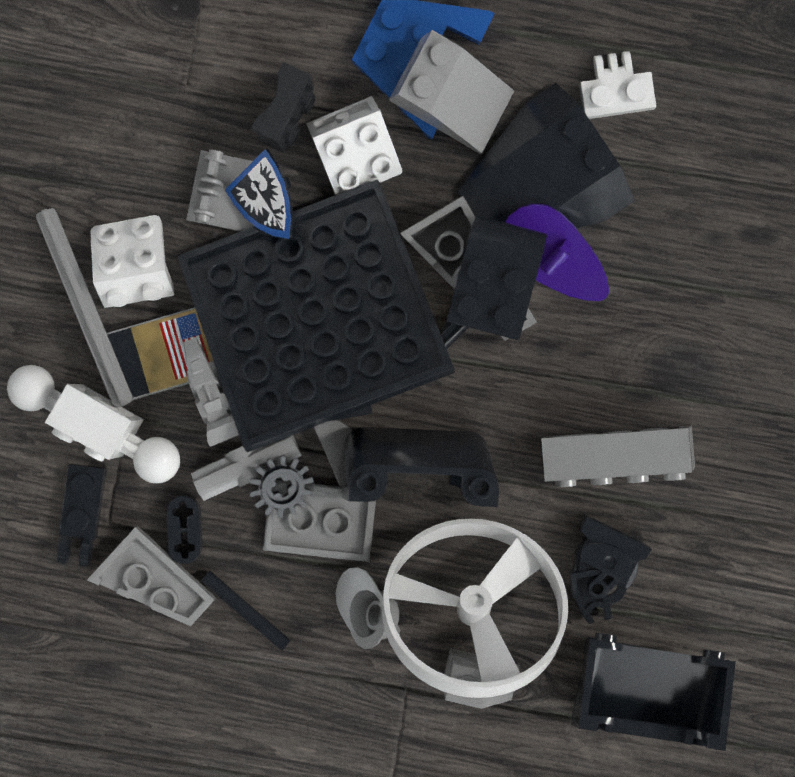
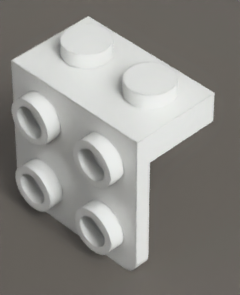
(130, 262)

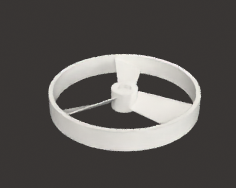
(495, 663)

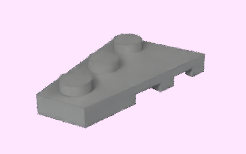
(150, 576)

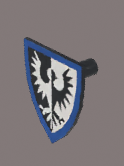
(264, 196)

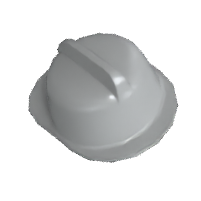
(361, 607)

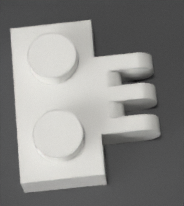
(616, 89)

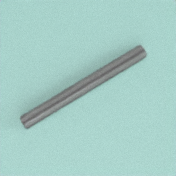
(84, 307)

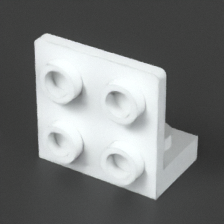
(355, 146)

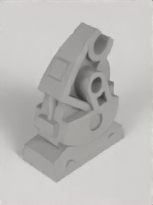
(209, 394)

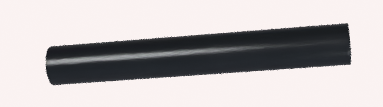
(245, 610)

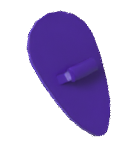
(567, 258)

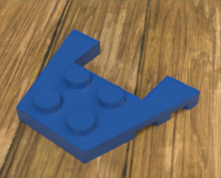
(396, 33)

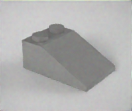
(452, 91)

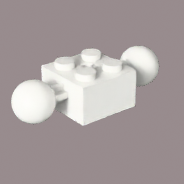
(94, 422)

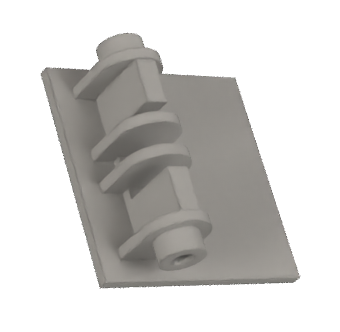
(209, 199)

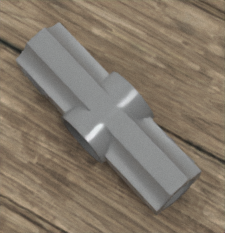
(241, 466)

